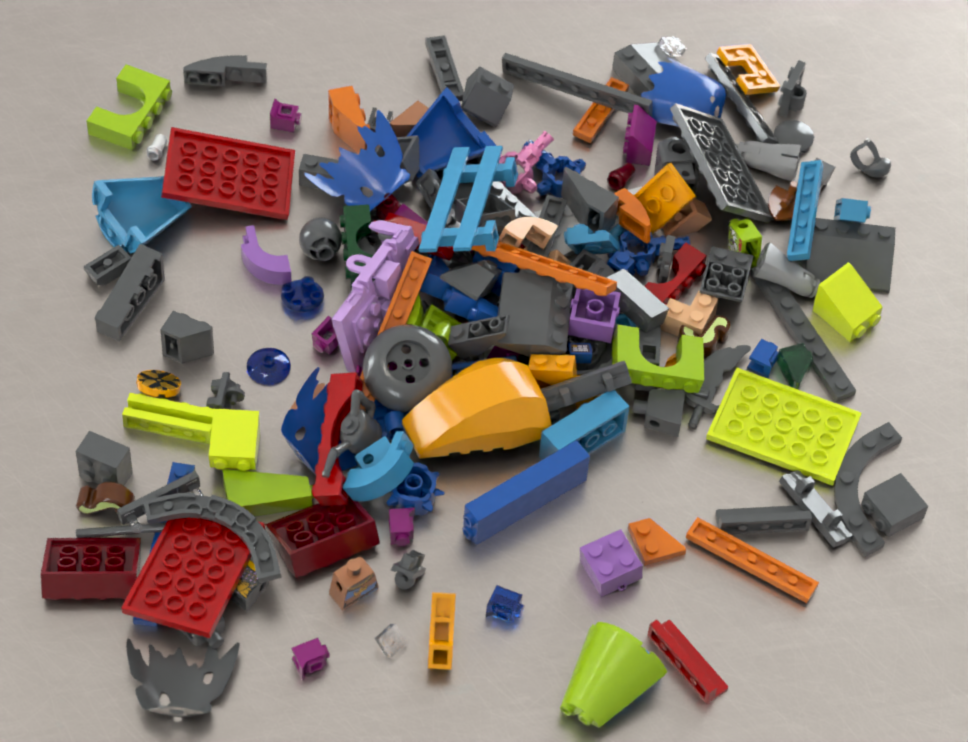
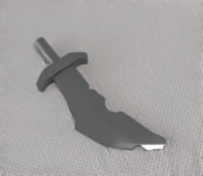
(714, 366)

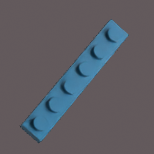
(805, 210)

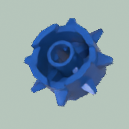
(416, 490)

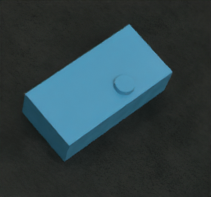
(590, 425)

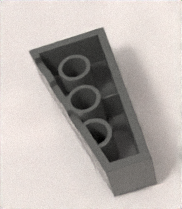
(131, 292)

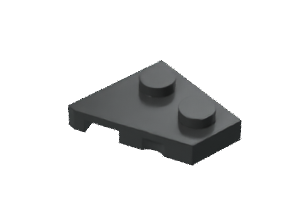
(665, 258)

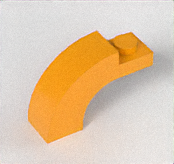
(441, 630)

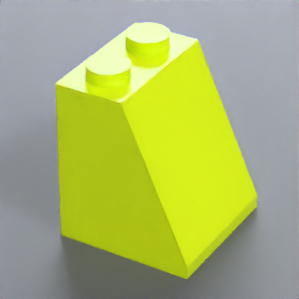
(847, 303)
(234, 439)

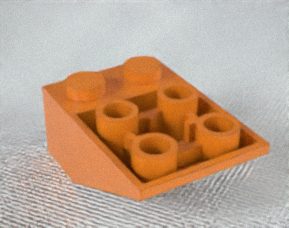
(347, 116)

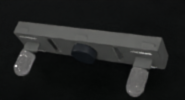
(135, 509)

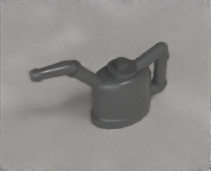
(357, 430)

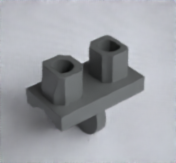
(227, 393)
(408, 569)

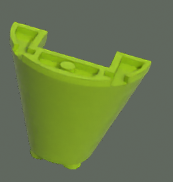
(609, 674)

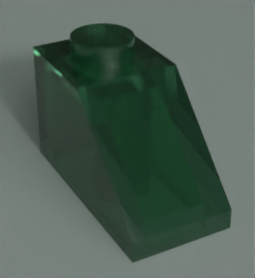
(795, 364)

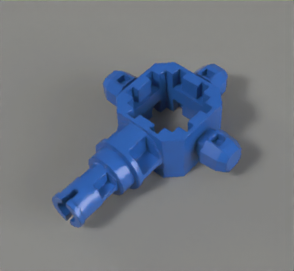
(549, 167)
(642, 260)

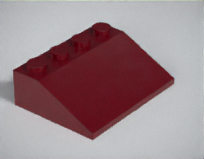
(322, 535)
(90, 567)

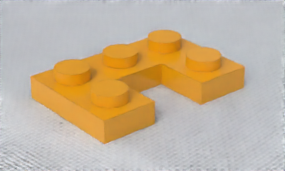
(758, 76)

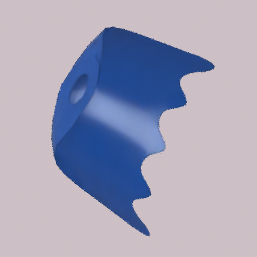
(683, 87)

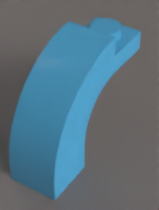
(385, 475)

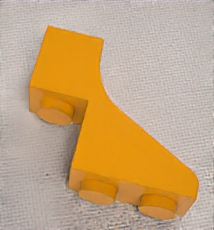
(555, 369)

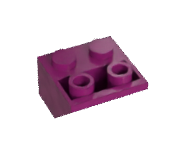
(639, 137)

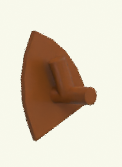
(782, 202)

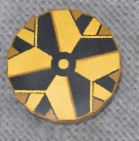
(158, 382)

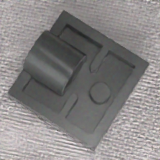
(793, 93)

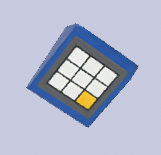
(582, 352)

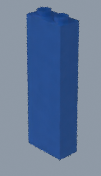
(525, 493)

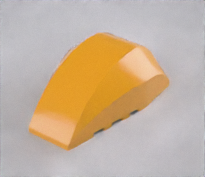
(479, 409)

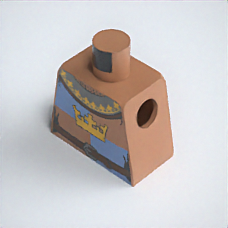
(352, 583)

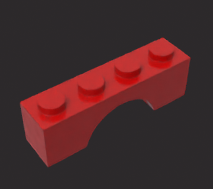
(687, 265)

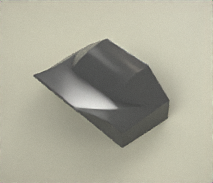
(108, 266)

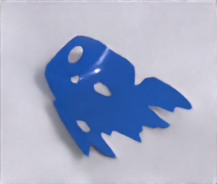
(366, 169)
(311, 416)

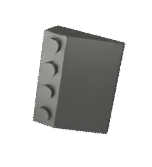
(637, 62)
(864, 246)
(537, 313)

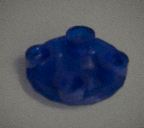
(302, 295)

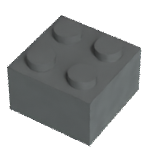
(103, 460)

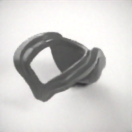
(880, 165)

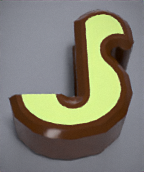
(716, 330)
(105, 496)

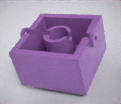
(594, 315)
(611, 563)

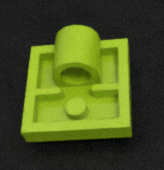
(440, 324)

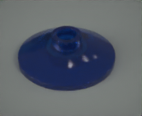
(268, 373)

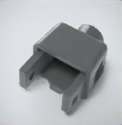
(678, 153)

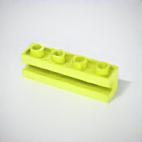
(168, 418)

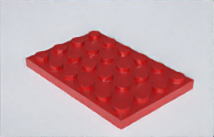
(228, 173)
(189, 576)

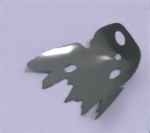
(181, 682)

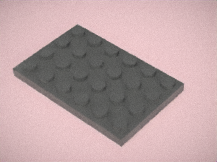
(721, 163)

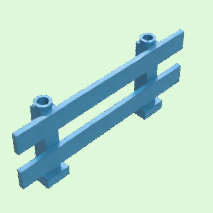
(482, 175)

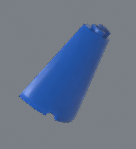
(443, 129)

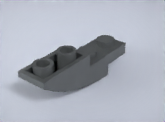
(217, 70)
(650, 349)

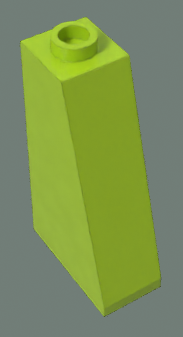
(267, 492)

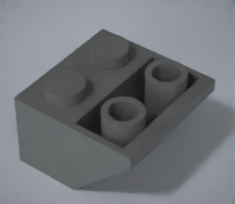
(186, 338)

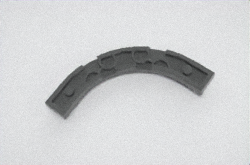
(847, 481)
(225, 513)

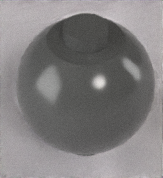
(320, 239)

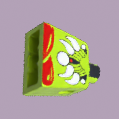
(745, 238)

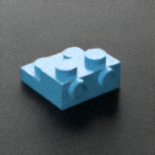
(582, 237)

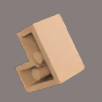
(694, 317)

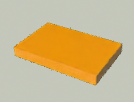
(664, 196)

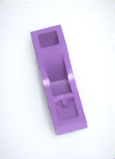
(262, 265)

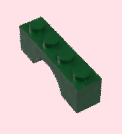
(356, 226)

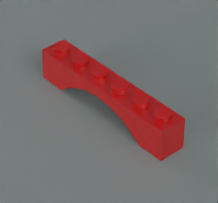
(339, 390)

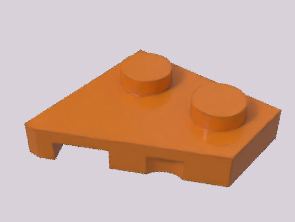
(654, 542)

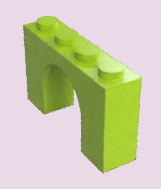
(129, 129)
(684, 375)

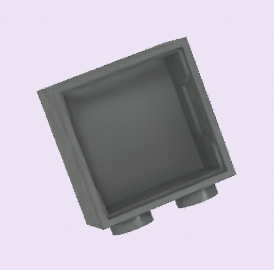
(494, 209)
(894, 505)

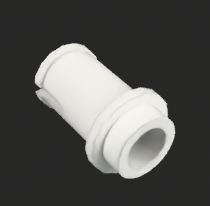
(154, 151)

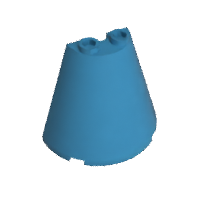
(134, 211)

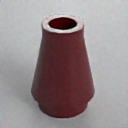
(619, 177)

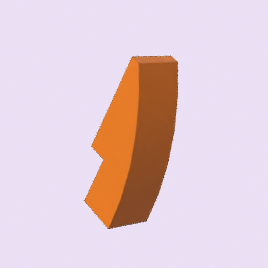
(633, 215)

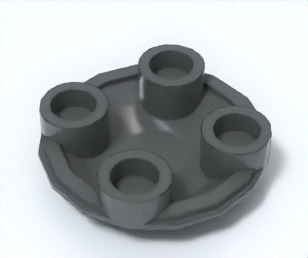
(794, 133)

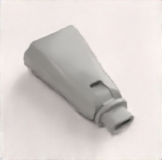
(775, 159)
(776, 268)

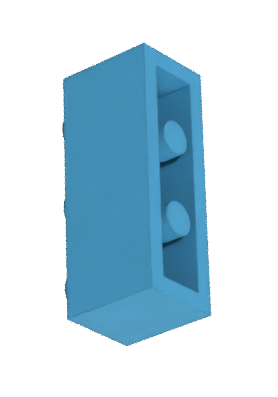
(852, 210)

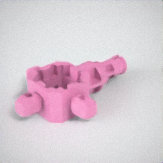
(527, 159)

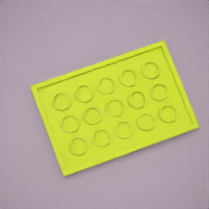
(784, 426)

